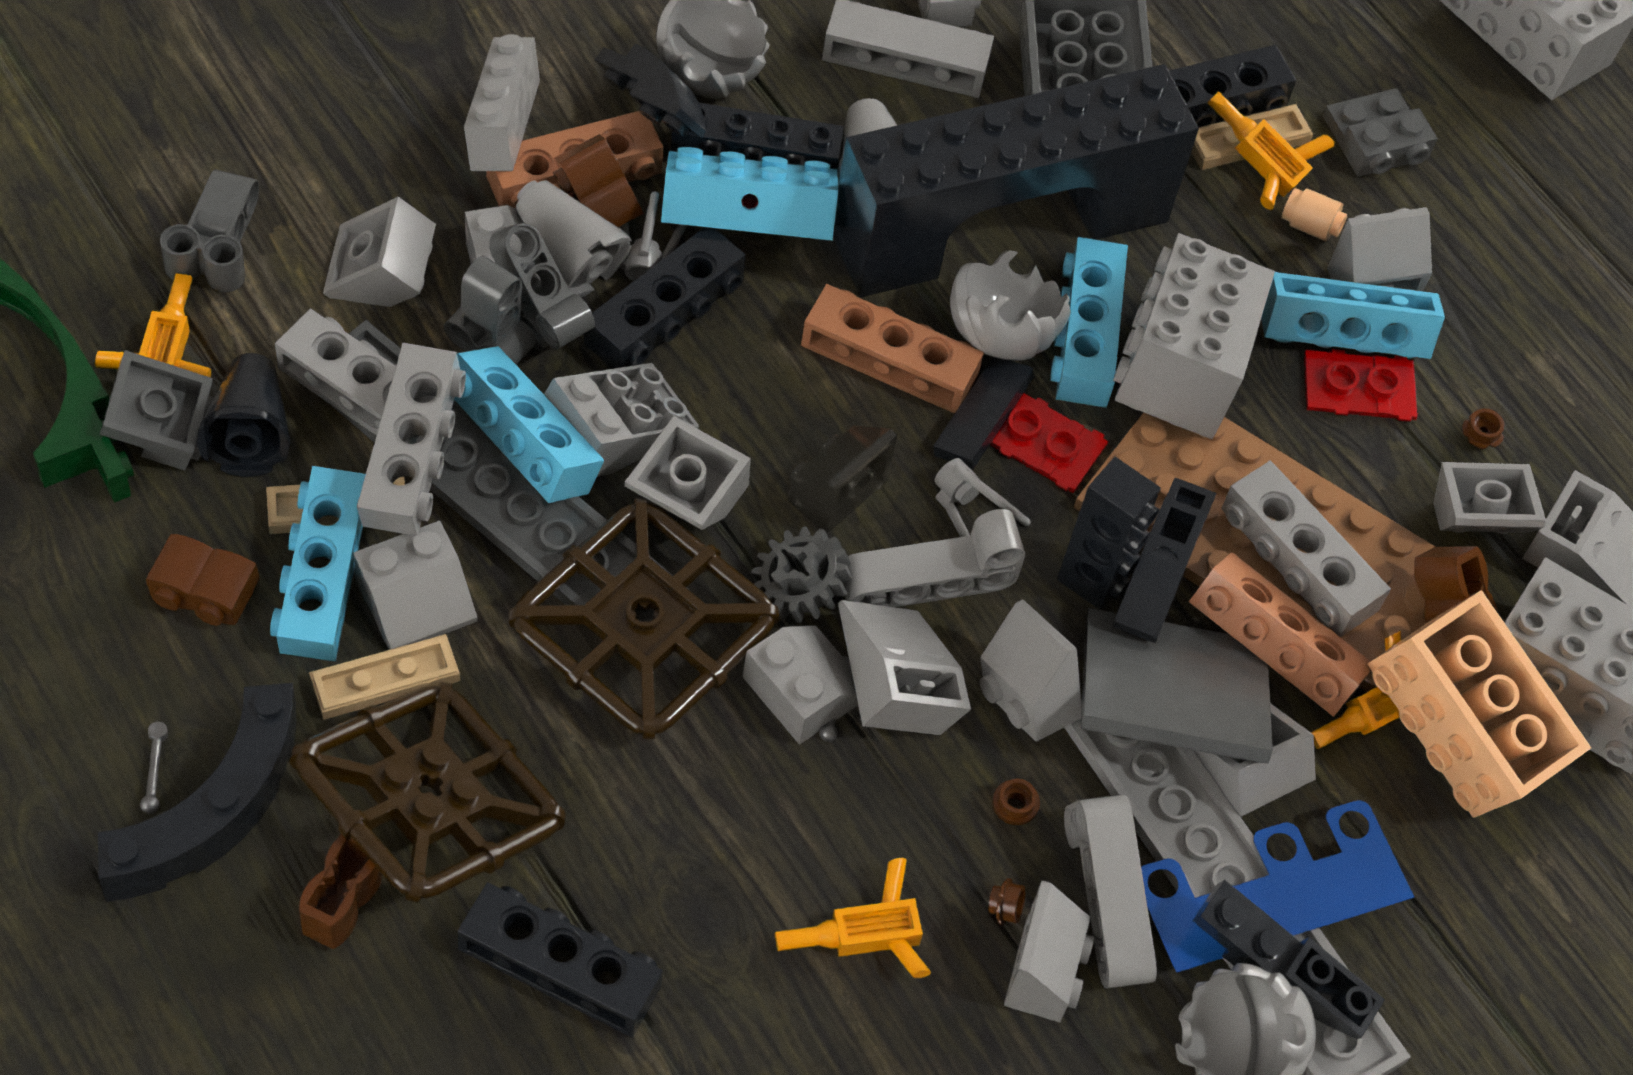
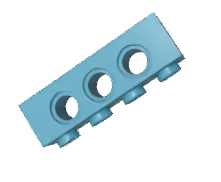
(1095, 295)
(1373, 307)
(526, 426)
(319, 631)

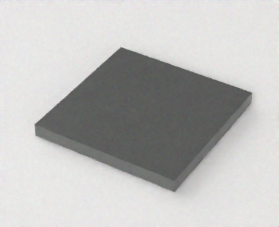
(1181, 692)

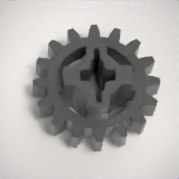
(803, 573)

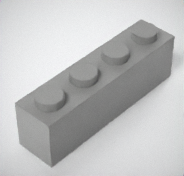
(907, 47)
(502, 104)

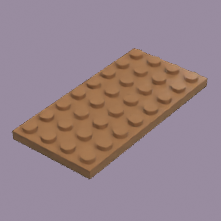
(1169, 451)

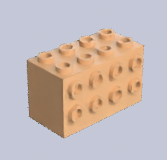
(1478, 706)

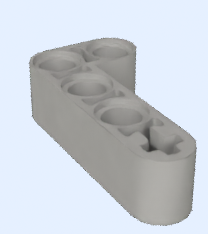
(940, 568)
(1114, 888)

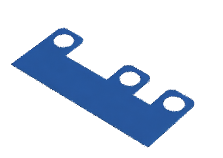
(1294, 894)

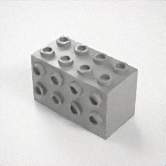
(1551, 40)
(1193, 335)
(1584, 654)

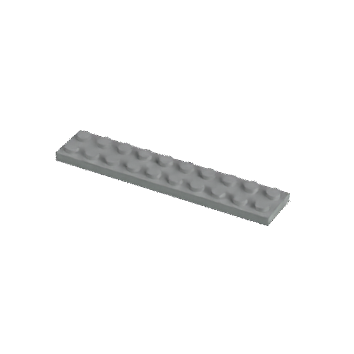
(1190, 820)

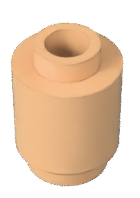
(1314, 214)

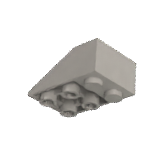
(618, 410)
(1589, 536)
(901, 670)

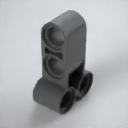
(214, 233)
(490, 312)
(553, 313)

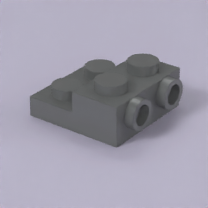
(1380, 132)
(157, 409)

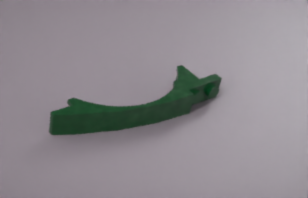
(74, 439)

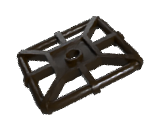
(641, 643)
(420, 816)

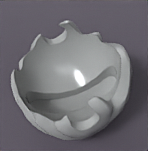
(712, 44)
(1007, 311)
(1247, 1025)

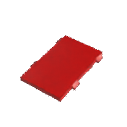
(1360, 384)
(1049, 442)

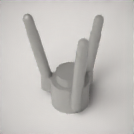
(645, 251)
(963, 485)

